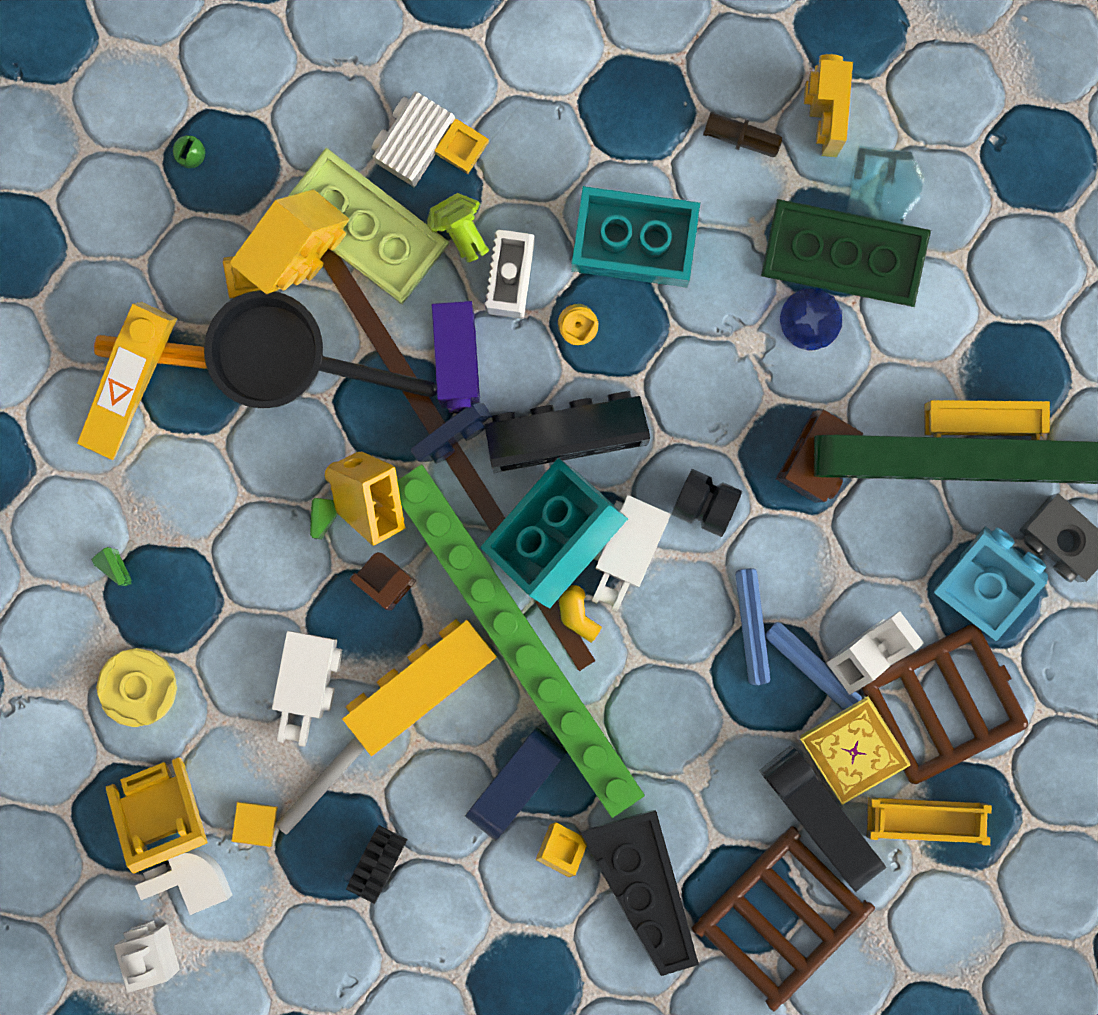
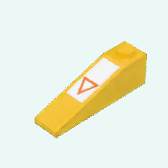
(126, 378)

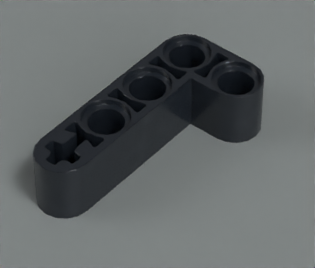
(822, 818)

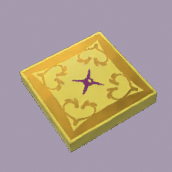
(855, 750)

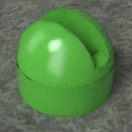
(195, 154)

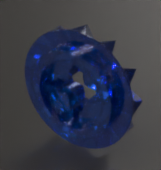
(802, 334)

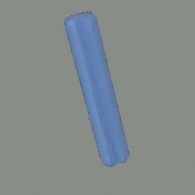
(752, 626)
(810, 665)

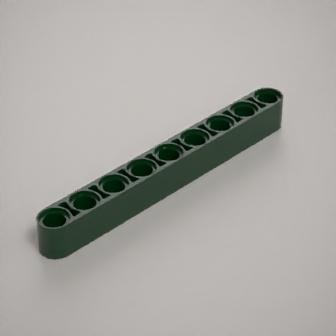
(955, 459)

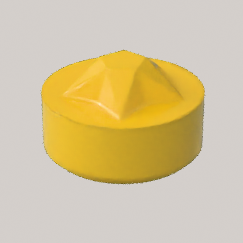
(578, 324)

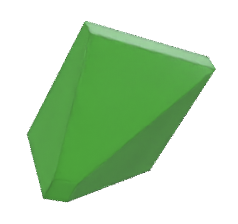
(322, 517)
(112, 565)

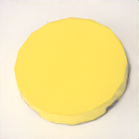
(136, 687)

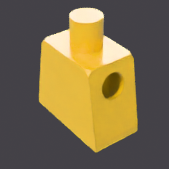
(367, 496)

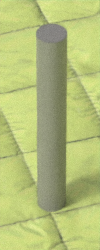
(320, 786)

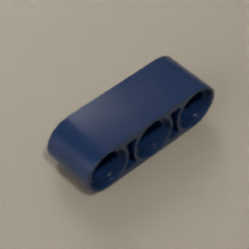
(516, 783)

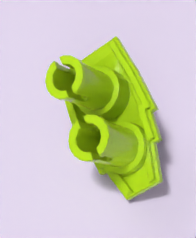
(456, 218)

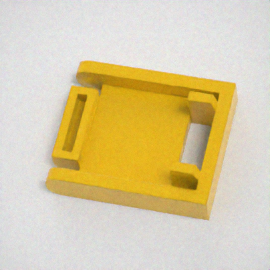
(155, 809)

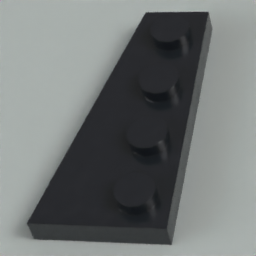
(643, 882)

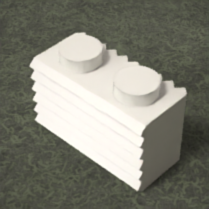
(412, 138)
(509, 274)

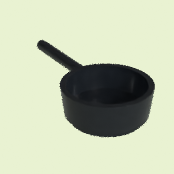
(271, 350)

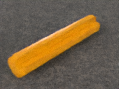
(172, 354)

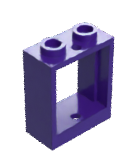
(455, 355)

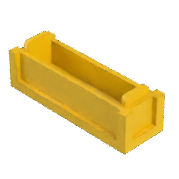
(987, 418)
(927, 820)

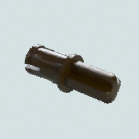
(742, 135)

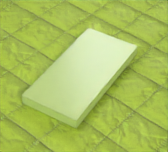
(382, 235)

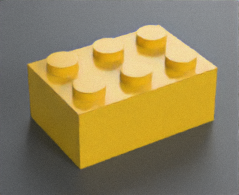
(290, 241)

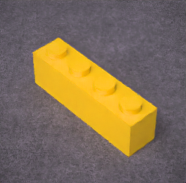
(419, 687)

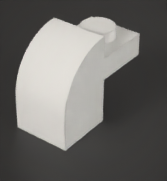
(874, 652)
(197, 877)

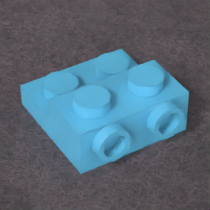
(992, 582)

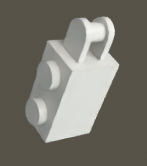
(630, 549)
(304, 682)
(146, 956)

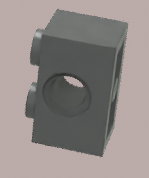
(1042, 534)

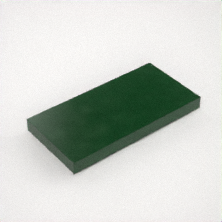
(845, 253)

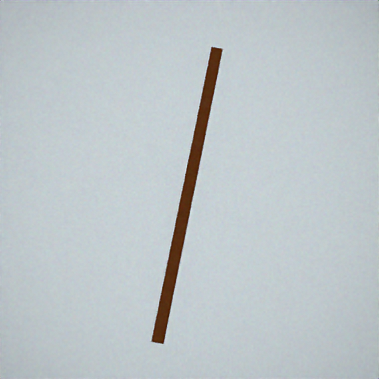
(432, 420)

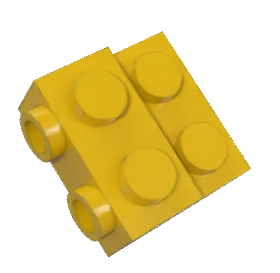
(829, 99)

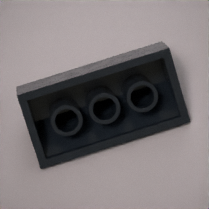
(566, 433)

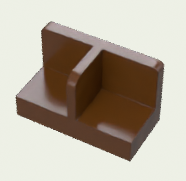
(383, 580)

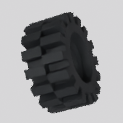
(376, 864)

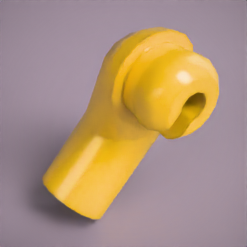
(573, 613)

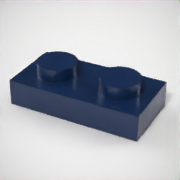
(464, 425)

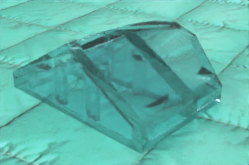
(884, 184)

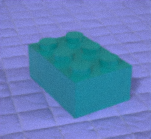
(635, 237)
(553, 533)

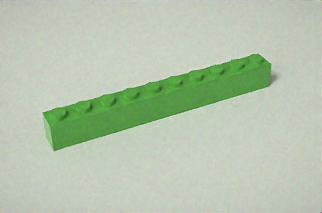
(518, 642)

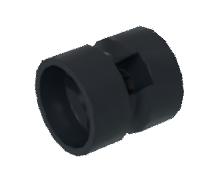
(706, 502)

